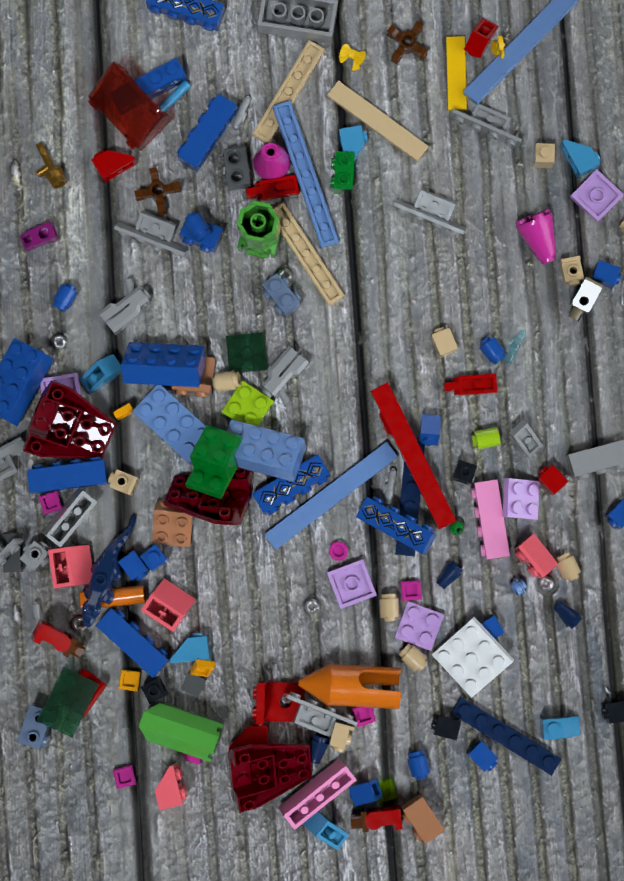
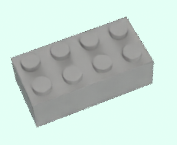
(299, 19)

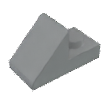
(525, 439)

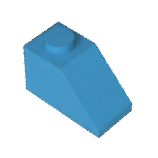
(353, 140)
(580, 157)
(101, 374)
(193, 648)
(559, 727)
(326, 830)

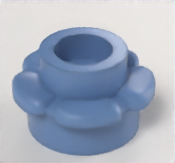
(518, 586)

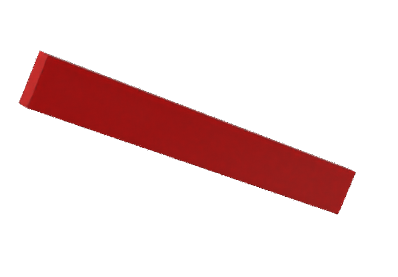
(413, 456)

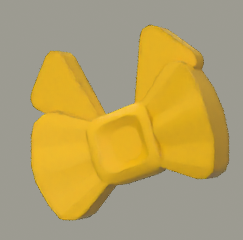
(498, 47)
(358, 57)

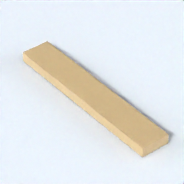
(289, 89)
(377, 121)
(308, 256)

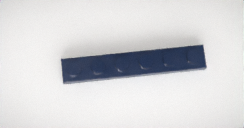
(408, 504)
(506, 736)

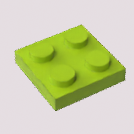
(247, 405)

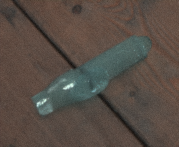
(514, 346)

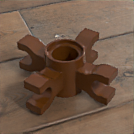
(399, 37)
(143, 194)

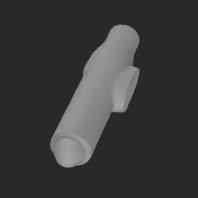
(241, 115)
(389, 487)
(36, 613)

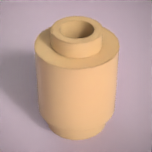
(226, 381)
(568, 566)
(389, 607)
(413, 657)

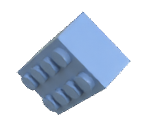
(170, 421)
(268, 450)

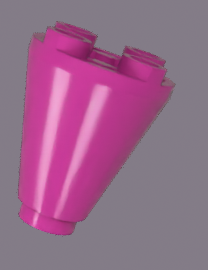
(271, 161)
(539, 235)

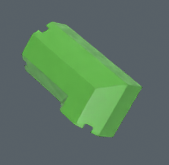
(258, 230)
(181, 730)

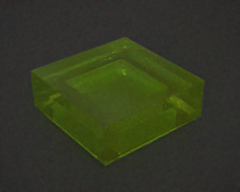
(387, 790)

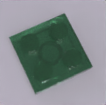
(246, 352)

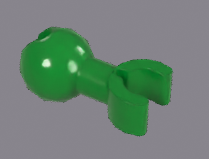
(456, 526)

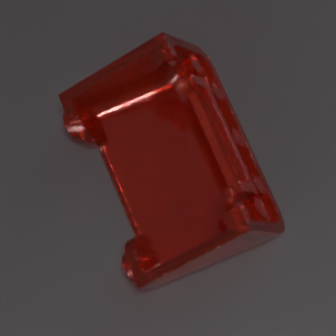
(128, 107)

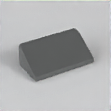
(13, 562)

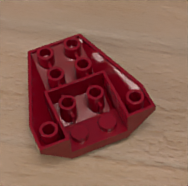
(67, 426)
(224, 511)
(266, 772)

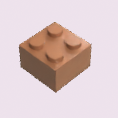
(422, 818)

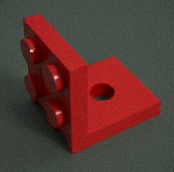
(268, 705)

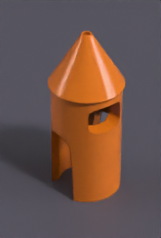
(343, 686)

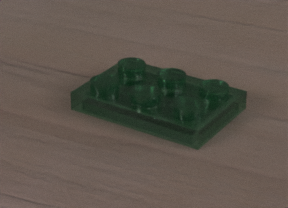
(67, 702)

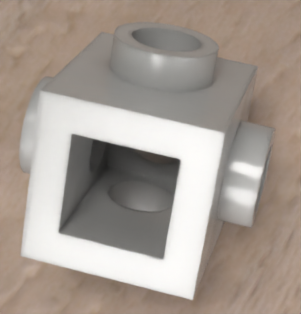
(29, 555)

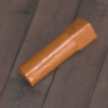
(123, 596)

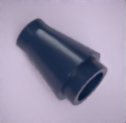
(449, 574)
(568, 615)
(318, 747)

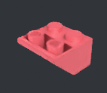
(535, 556)
(70, 566)
(168, 605)
(170, 789)

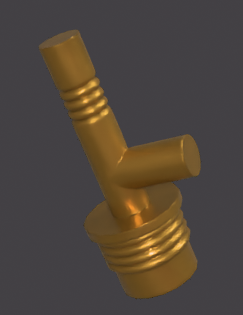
(53, 174)

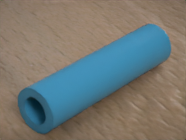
(175, 96)

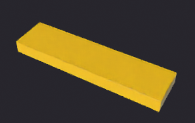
(456, 73)

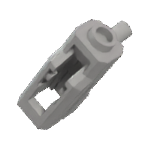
(127, 310)
(290, 366)

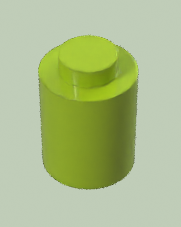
(486, 438)

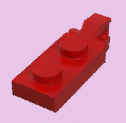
(274, 188)
(472, 385)

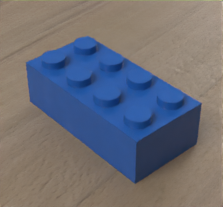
(163, 364)
(20, 377)

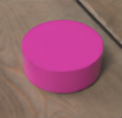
(338, 551)

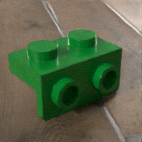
(344, 171)

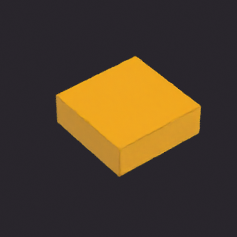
(123, 411)
(202, 668)
(129, 680)

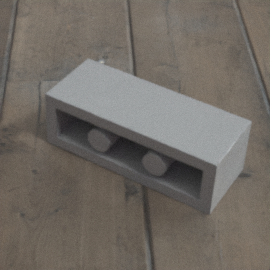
(596, 460)
(69, 517)

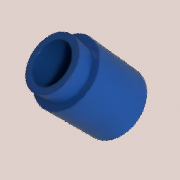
(197, 226)
(64, 297)
(492, 350)
(418, 764)

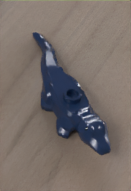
(104, 574)

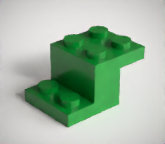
(213, 461)

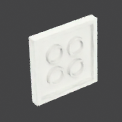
(473, 657)

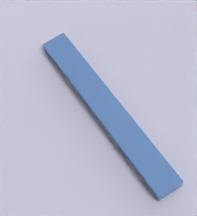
(518, 49)
(305, 174)
(331, 495)

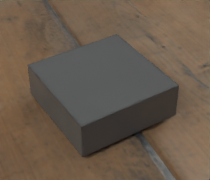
(193, 684)

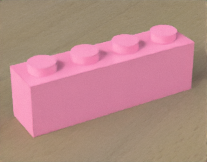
(491, 519)
(317, 793)

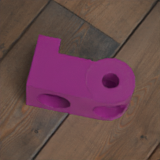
(39, 236)

